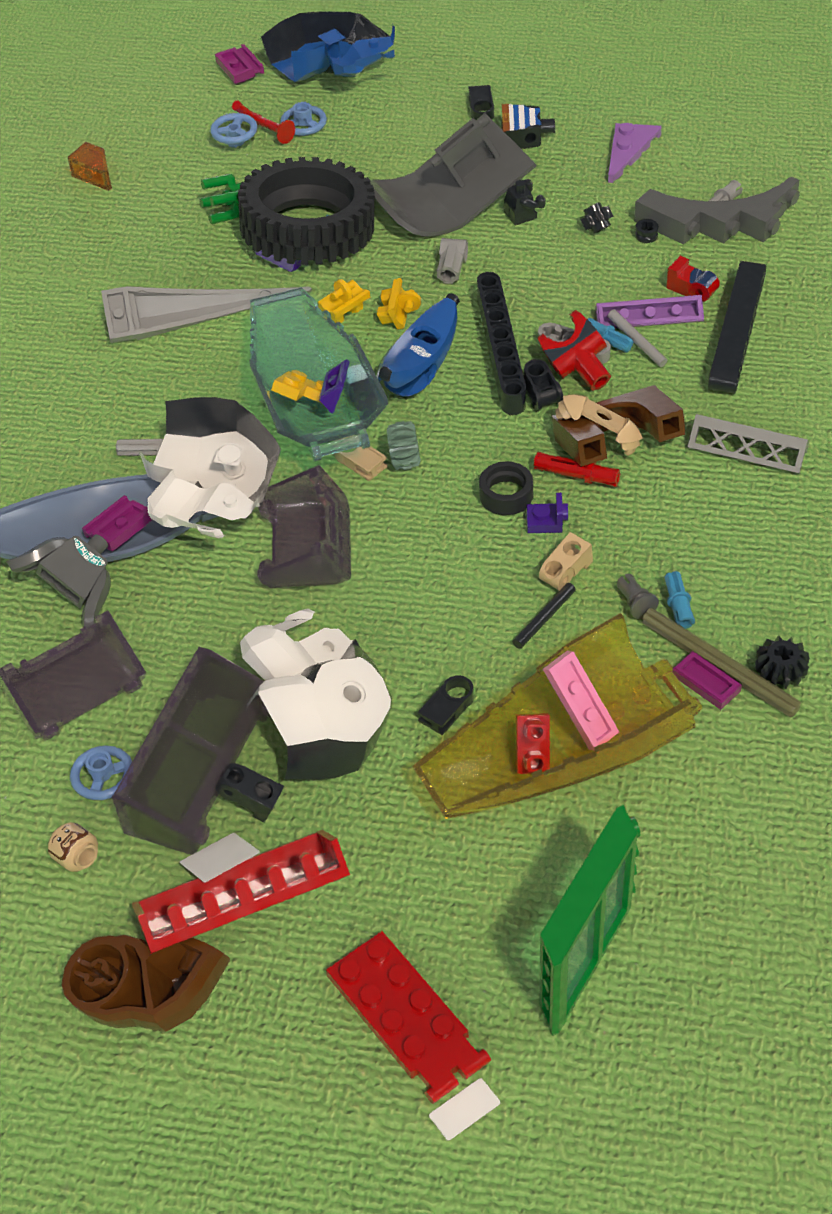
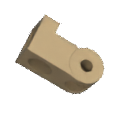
(566, 561)

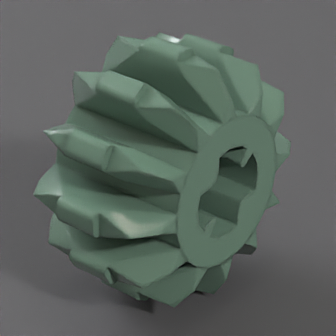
(403, 445)

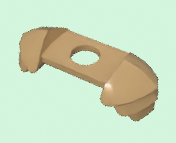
(576, 405)

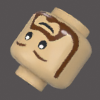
(73, 847)

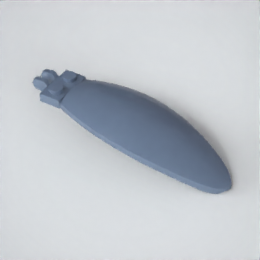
(71, 508)

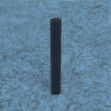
(544, 615)

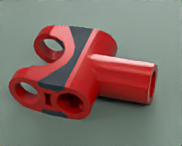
(578, 353)

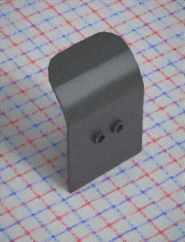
(457, 181)

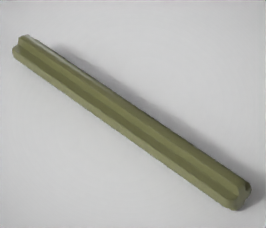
(747, 678)

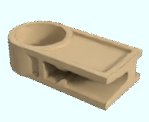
(364, 462)

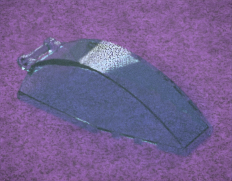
(297, 335)

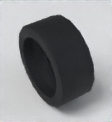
(506, 472)

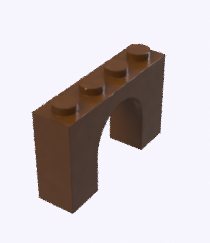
(644, 407)

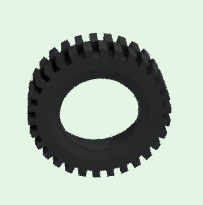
(306, 184)

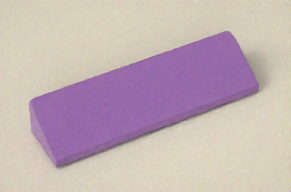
(654, 311)

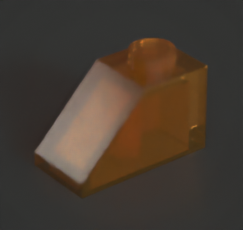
(90, 165)

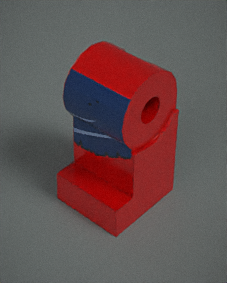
(690, 280)

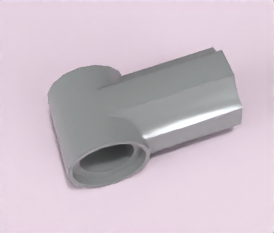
(452, 256)

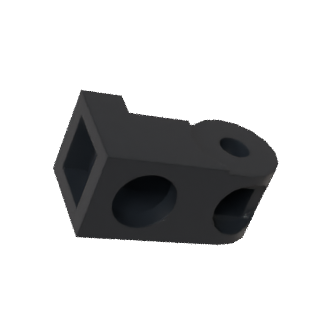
(249, 790)

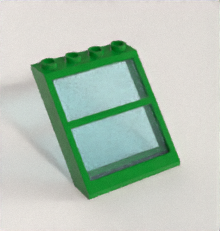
(587, 918)

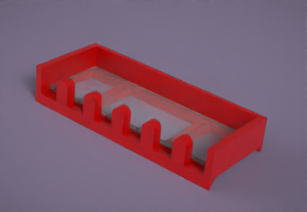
(240, 891)

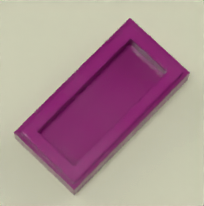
(707, 680)

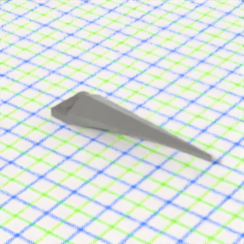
(154, 311)

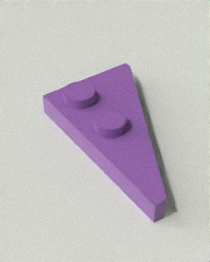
(628, 146)

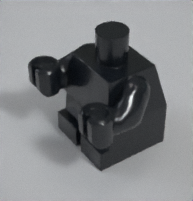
(520, 204)

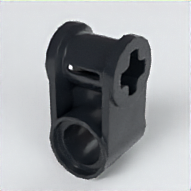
(541, 384)

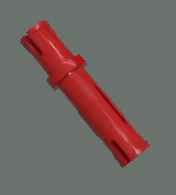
(570, 468)

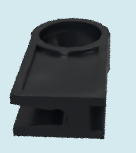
(481, 100)
(444, 709)

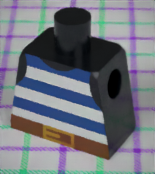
(525, 124)

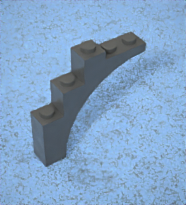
(684, 218)

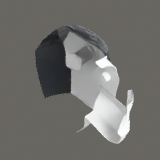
(210, 462)
(319, 695)

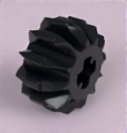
(782, 662)

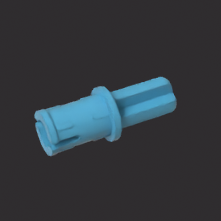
(615, 338)
(679, 600)

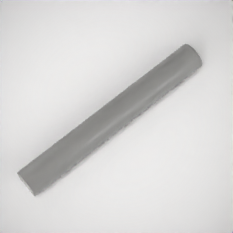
(638, 339)

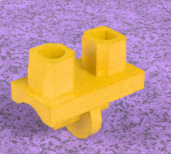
(344, 299)
(397, 304)

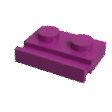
(239, 63)
(118, 522)

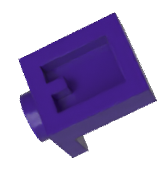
(547, 517)

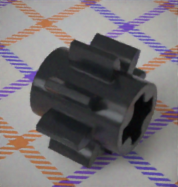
(597, 217)

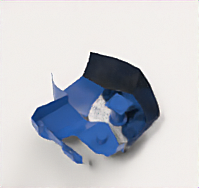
(326, 44)

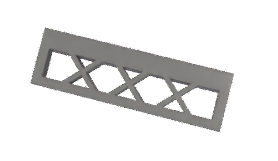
(751, 433)

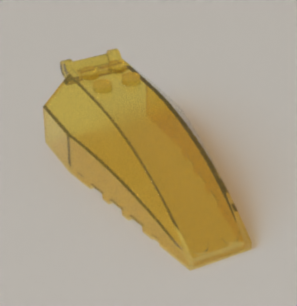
(478, 763)

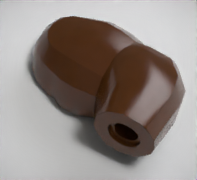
(128, 986)

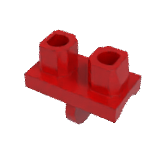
(532, 742)

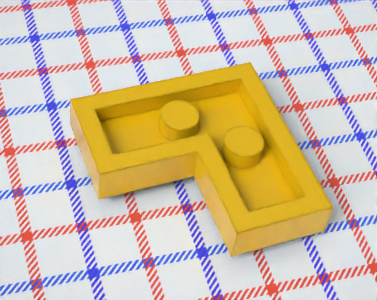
(296, 385)

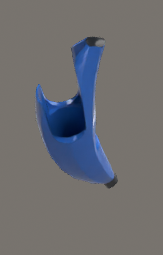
(420, 349)

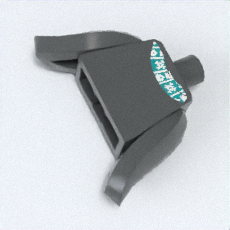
(72, 569)

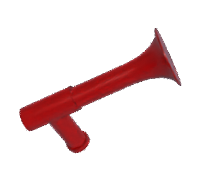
(285, 130)

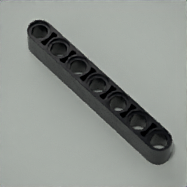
(737, 327)
(501, 344)

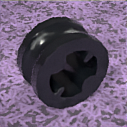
(646, 231)

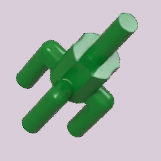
(228, 197)

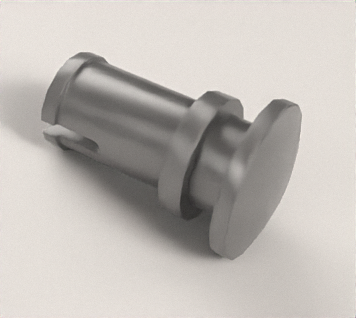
(638, 598)

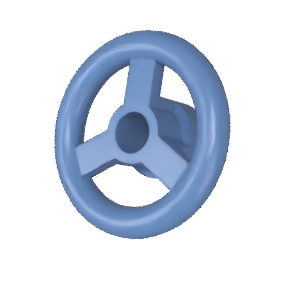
(303, 116)
(233, 133)
(101, 767)

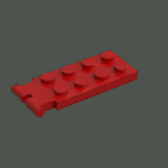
(407, 1015)

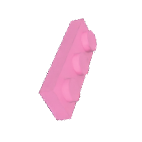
(580, 700)

